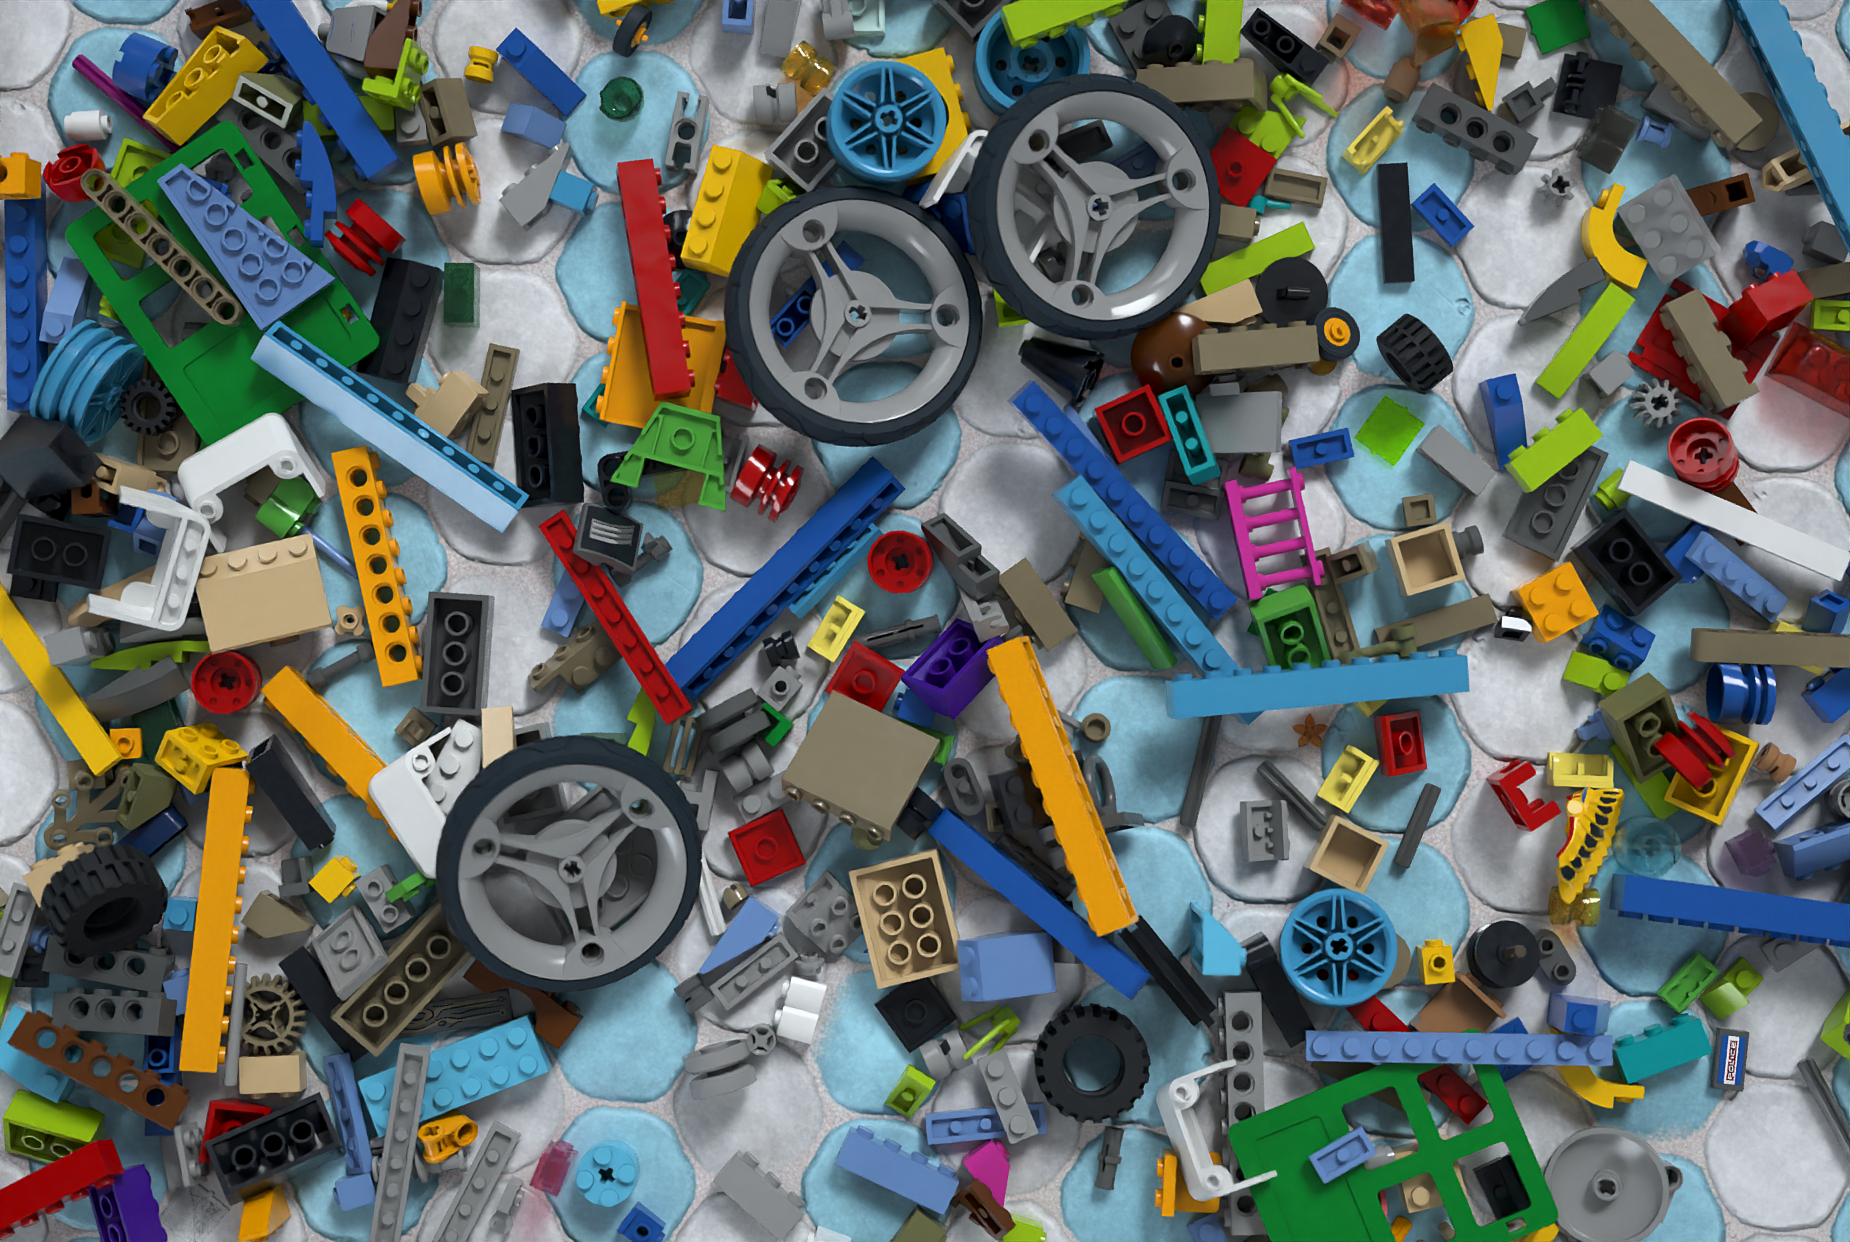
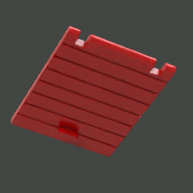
(1665, 364)

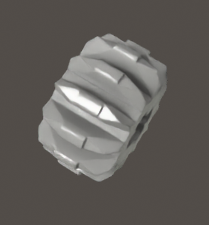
(1666, 400)

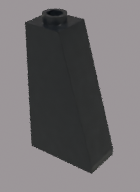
(290, 793)

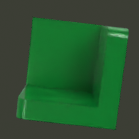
(780, 725)

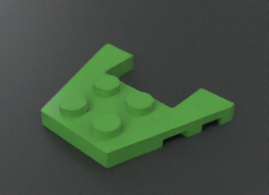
(683, 440)

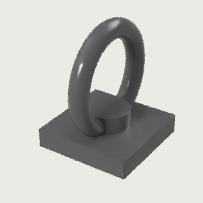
(1108, 814)

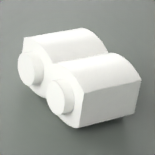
(800, 1009)

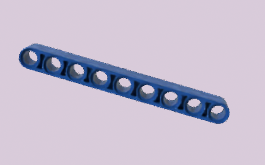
(1039, 903)

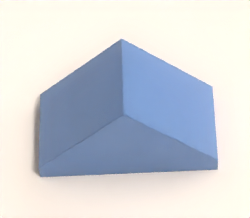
(533, 125)

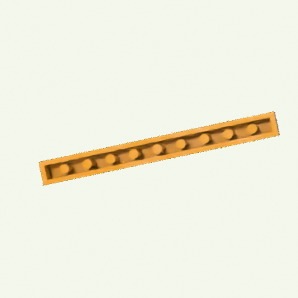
(1062, 786)
(215, 920)

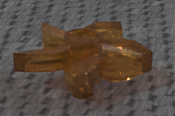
(1309, 732)

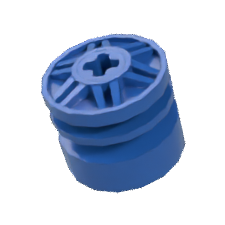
(1740, 693)

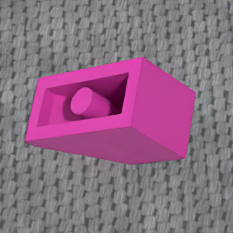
(990, 1166)

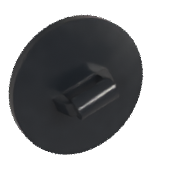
(1291, 291)

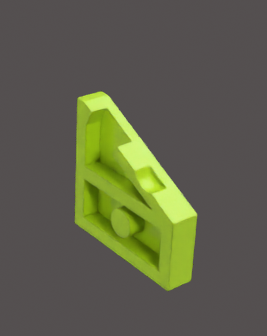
(1265, 129)

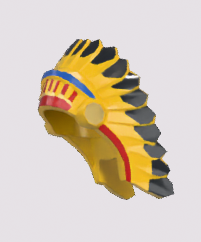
(1589, 832)

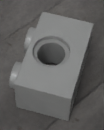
(373, 890)

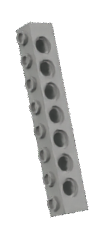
(1247, 1002)

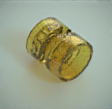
(812, 71)
(1582, 910)

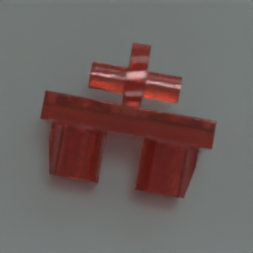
(1377, 11)

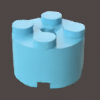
(612, 1189)

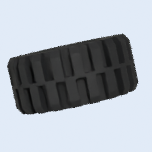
(104, 900)
(1098, 1103)

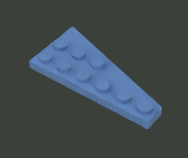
(254, 260)

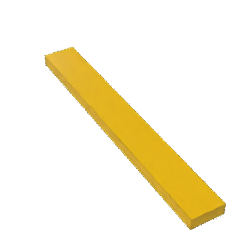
(55, 688)

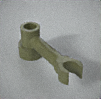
(1258, 465)
(1402, 641)

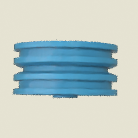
(993, 46)
(850, 144)
(86, 380)
(1373, 928)

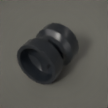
(781, 648)

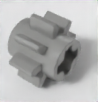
(1553, 194)

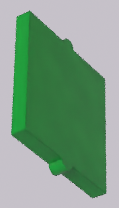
(1557, 24)

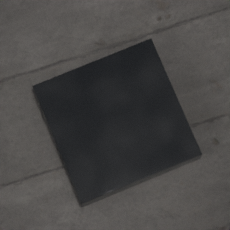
(916, 1012)

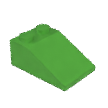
(1289, 628)

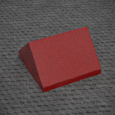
(1400, 743)
(227, 1115)

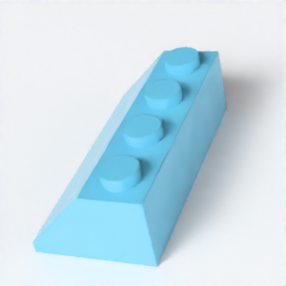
(1212, 946)

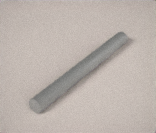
(235, 1024)

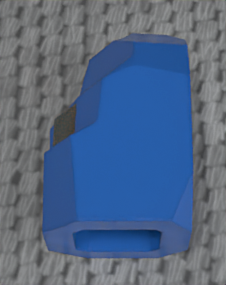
(1765, 260)

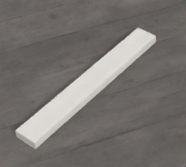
(1734, 521)

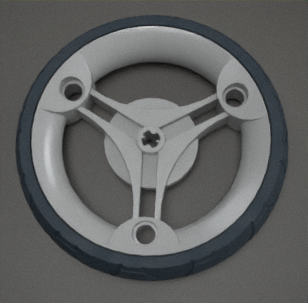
(1194, 205)
(878, 317)
(616, 952)

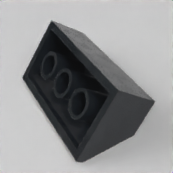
(403, 319)
(548, 444)
(274, 1149)

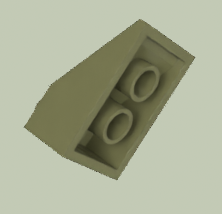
(1637, 719)

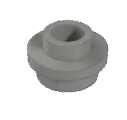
(809, 963)

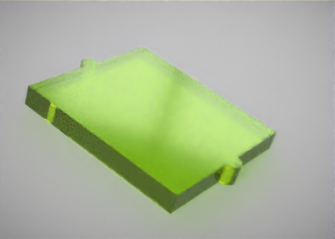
(1389, 430)

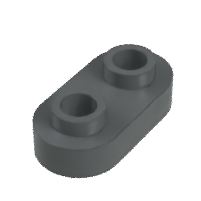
(964, 786)
(1554, 958)

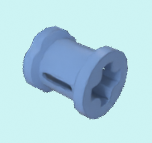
(1654, 132)

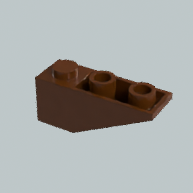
(388, 39)
(1722, 194)

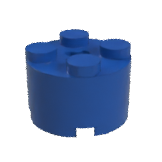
(144, 67)

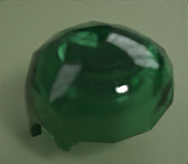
(622, 99)

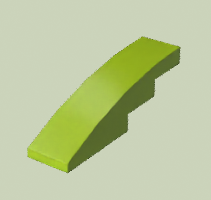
(1585, 340)
(150, 654)
(645, 716)

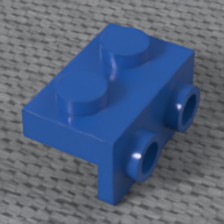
(1618, 639)

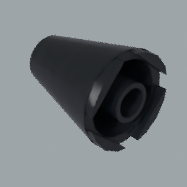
(1063, 366)

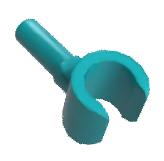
(1261, 202)

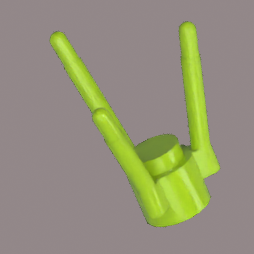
(1286, 88)
(1004, 1022)

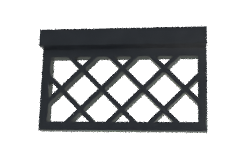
(1168, 972)

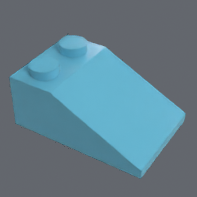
(31, 1072)

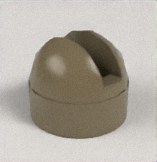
(734, 896)

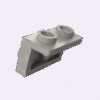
(1264, 830)

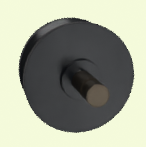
(1502, 954)

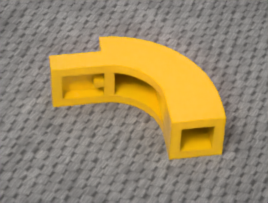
(1599, 241)
(1593, 1089)

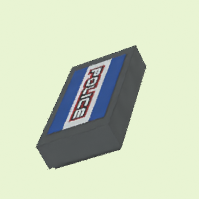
(1729, 1059)

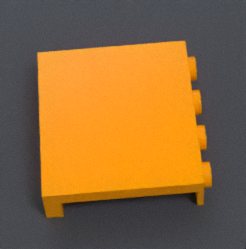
(627, 379)

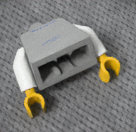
(350, 30)

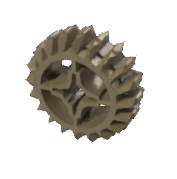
(276, 1022)

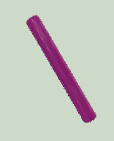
(121, 98)

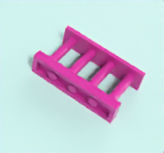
(1249, 554)

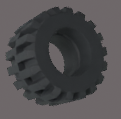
(1415, 353)

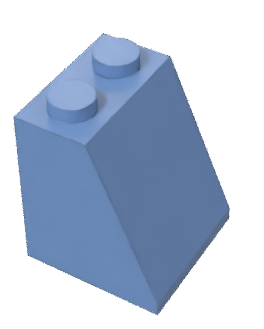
(1006, 965)

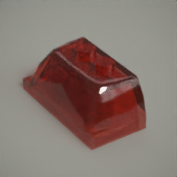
(1813, 367)

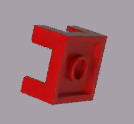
(1524, 815)

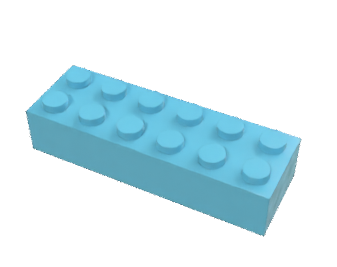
(466, 1070)

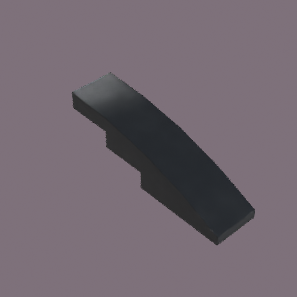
(318, 994)

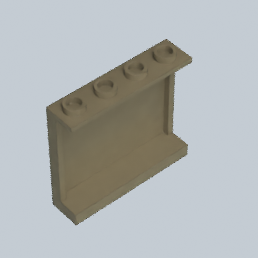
(859, 765)

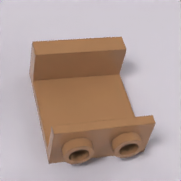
(1458, 1008)

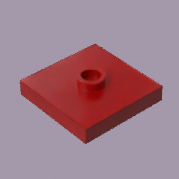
(1240, 166)
(865, 677)
(766, 847)

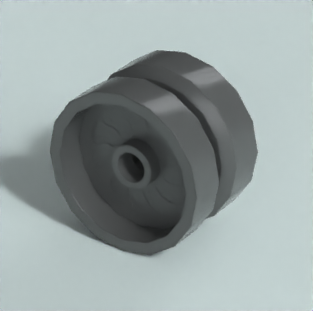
(732, 722)

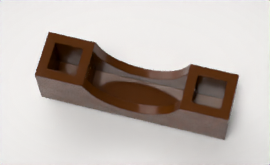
(554, 1017)

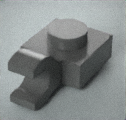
(1527, 100)

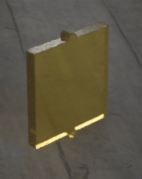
(678, 488)

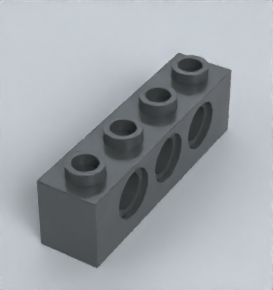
(1491, 127)
(260, 137)
(156, 961)
(156, 1018)

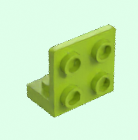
(406, 88)

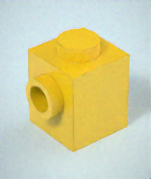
(336, 879)
(1435, 962)

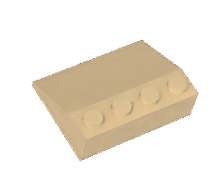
(262, 593)
(906, 917)

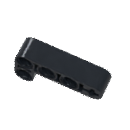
(608, 487)
(1276, 989)

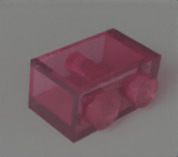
(554, 1167)

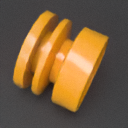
(447, 179)

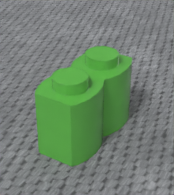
(289, 507)

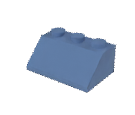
(1815, 849)

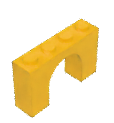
(938, 69)

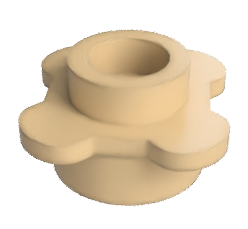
(356, 626)

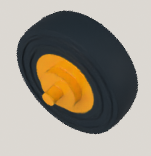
(632, 30)
(1336, 333)

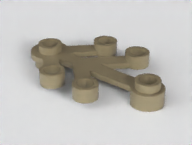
(86, 811)

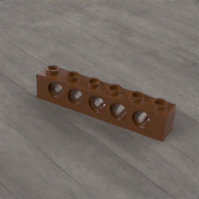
(26, 1040)

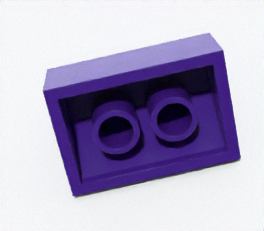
(951, 669)
(128, 1209)

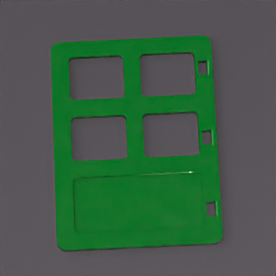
(213, 368)
(1347, 1208)

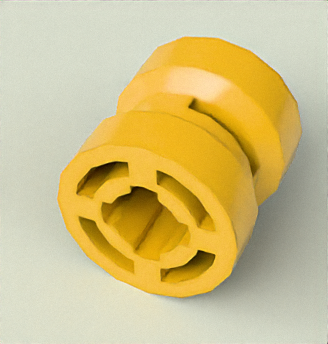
(481, 64)

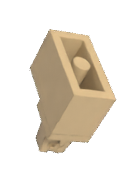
(451, 405)
(119, 472)

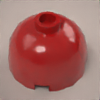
(66, 172)

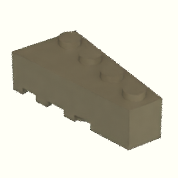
(1209, 84)
(1255, 348)
(1706, 352)

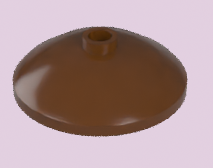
(1161, 343)

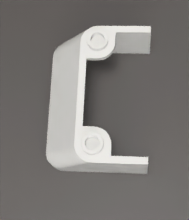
(1031, 195)
(238, 455)
(168, 596)
(410, 805)
(1200, 1175)

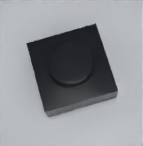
(32, 974)

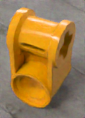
(447, 1134)

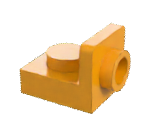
(128, 742)

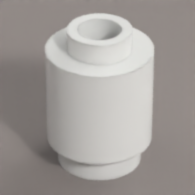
(87, 125)

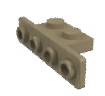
(579, 660)

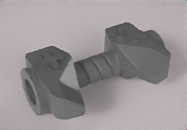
(652, 550)

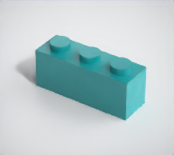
(1189, 435)
(1660, 1048)

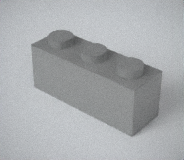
(79, 645)
(760, 1194)

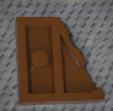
(984, 1209)

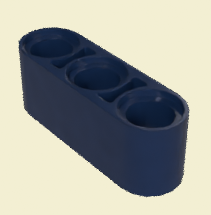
(156, 831)

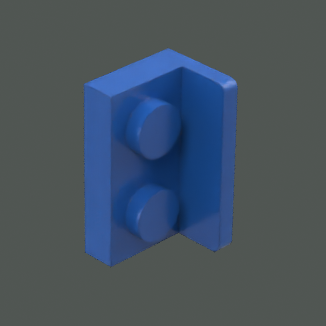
(956, 219)

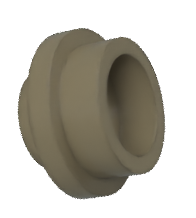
(1095, 727)

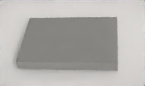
(1242, 421)
(349, 951)

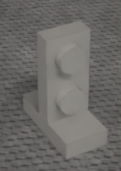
(703, 798)

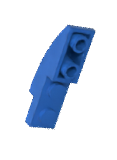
(315, 173)
(795, 313)
(163, 1057)

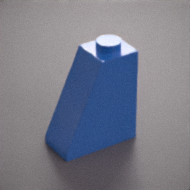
(1578, 1014)

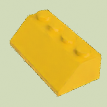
(724, 210)

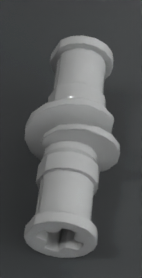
(423, 1169)

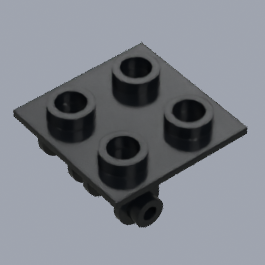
(1586, 85)

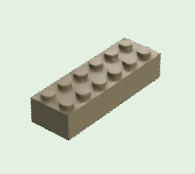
(396, 993)

